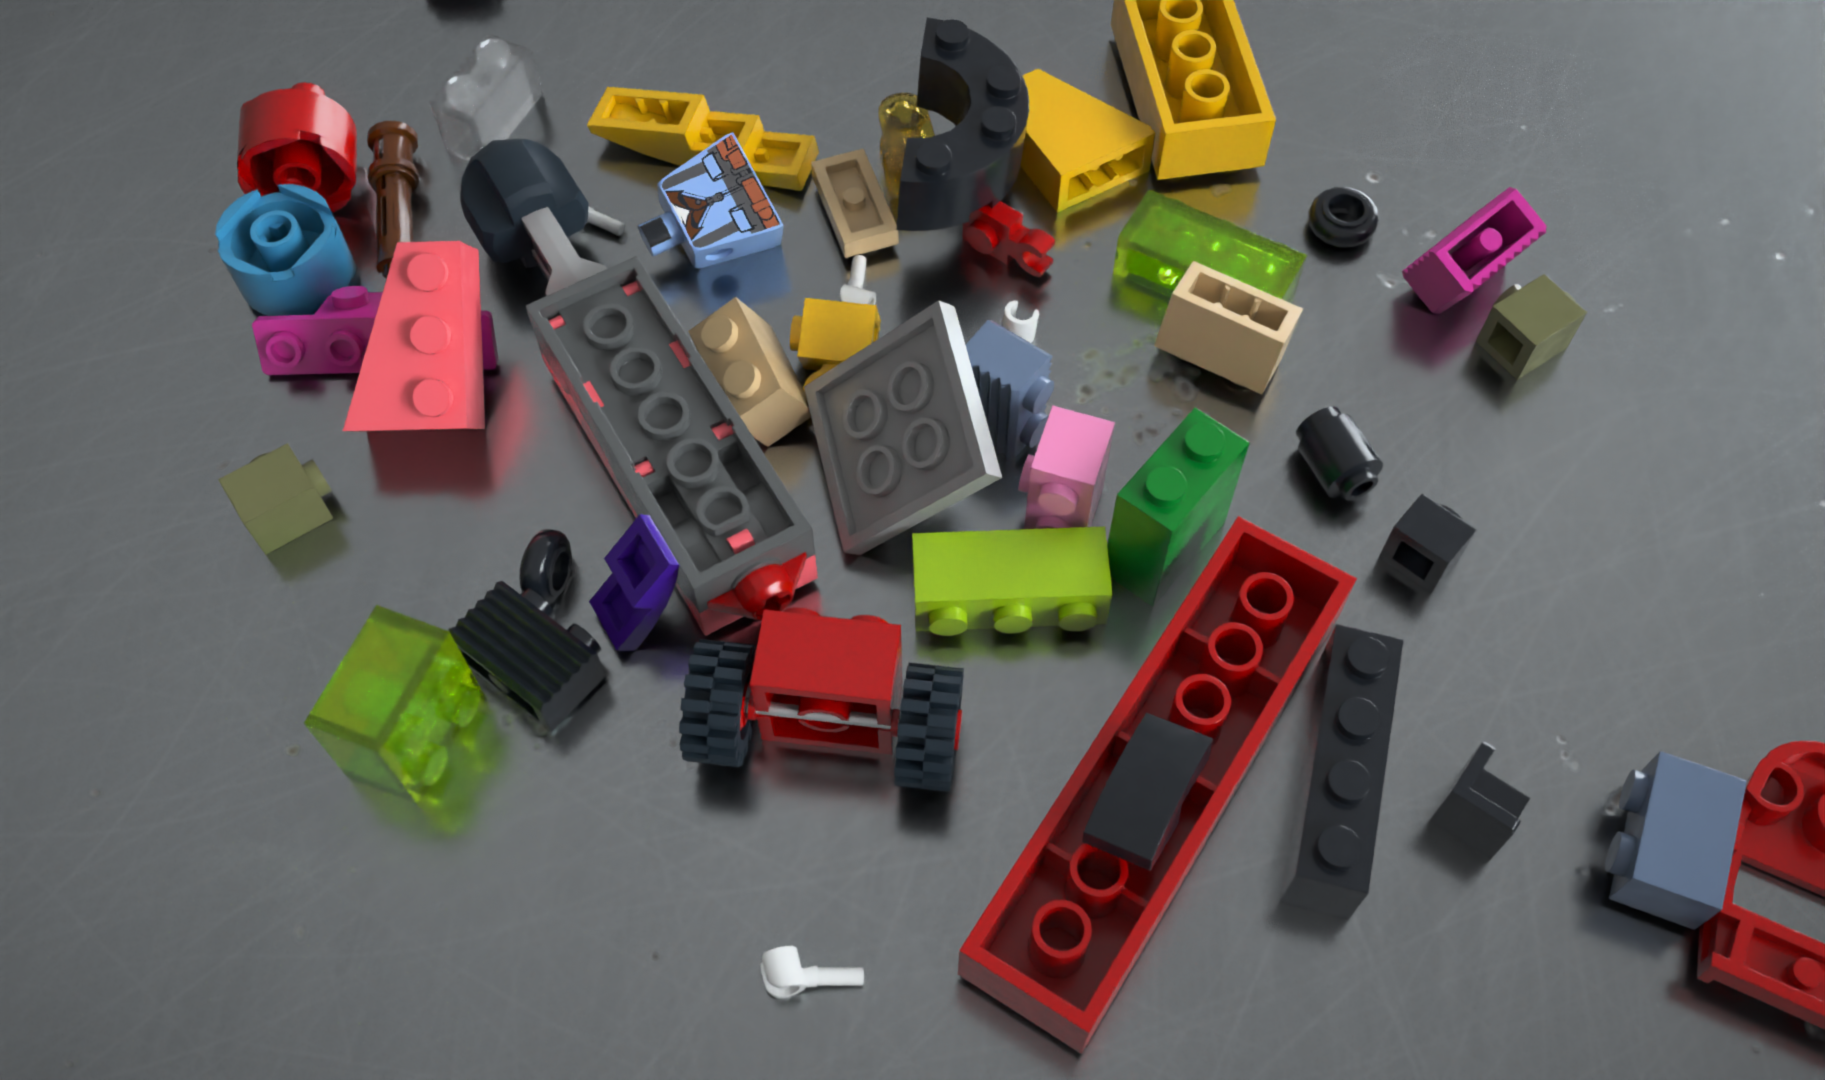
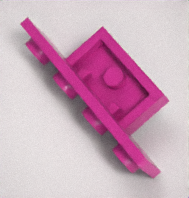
(334, 336)

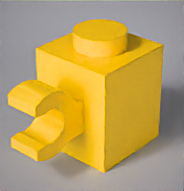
(832, 333)

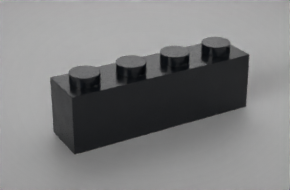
(1343, 773)

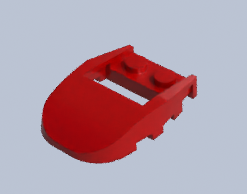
(1783, 835)

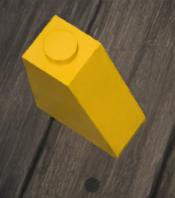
(1079, 143)

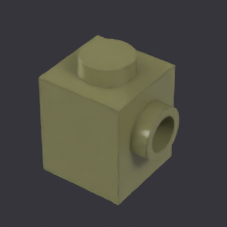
(1530, 325)
(278, 497)

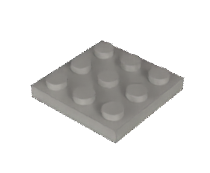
(901, 430)

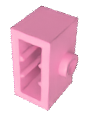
(1067, 470)

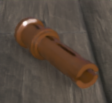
(394, 181)

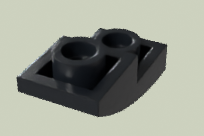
(1147, 791)

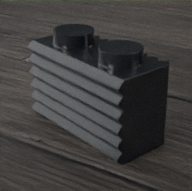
(528, 654)

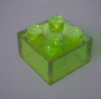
(395, 704)

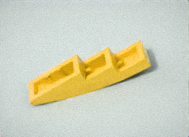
(681, 126)

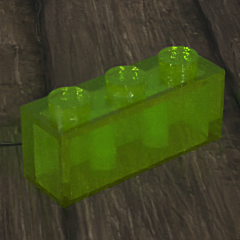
(1169, 236)

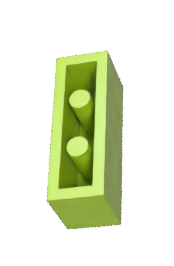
(1011, 579)

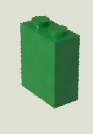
(1174, 505)

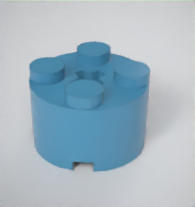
(284, 250)

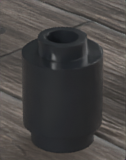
(1338, 454)

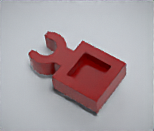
(1003, 236)

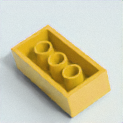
(1194, 84)

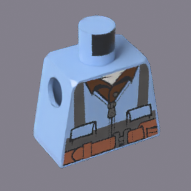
(713, 208)

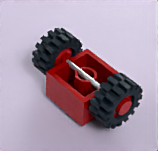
(823, 687)

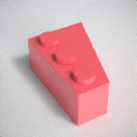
(424, 345)

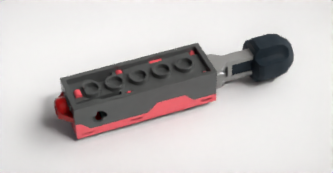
(644, 395)

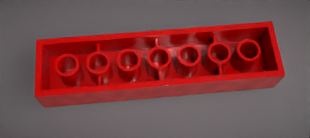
(1224, 667)

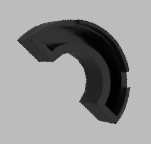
(980, 158)

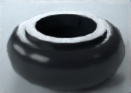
(1343, 201)
(546, 564)

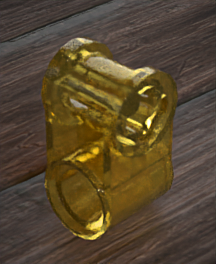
(898, 121)

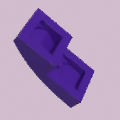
(639, 584)

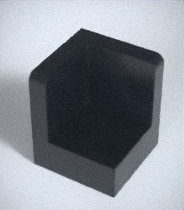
(1480, 806)

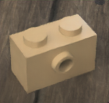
(1227, 327)
(752, 370)

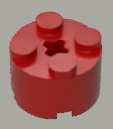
(299, 141)

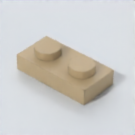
(854, 203)

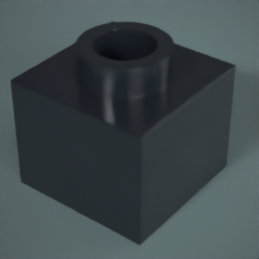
(1427, 542)

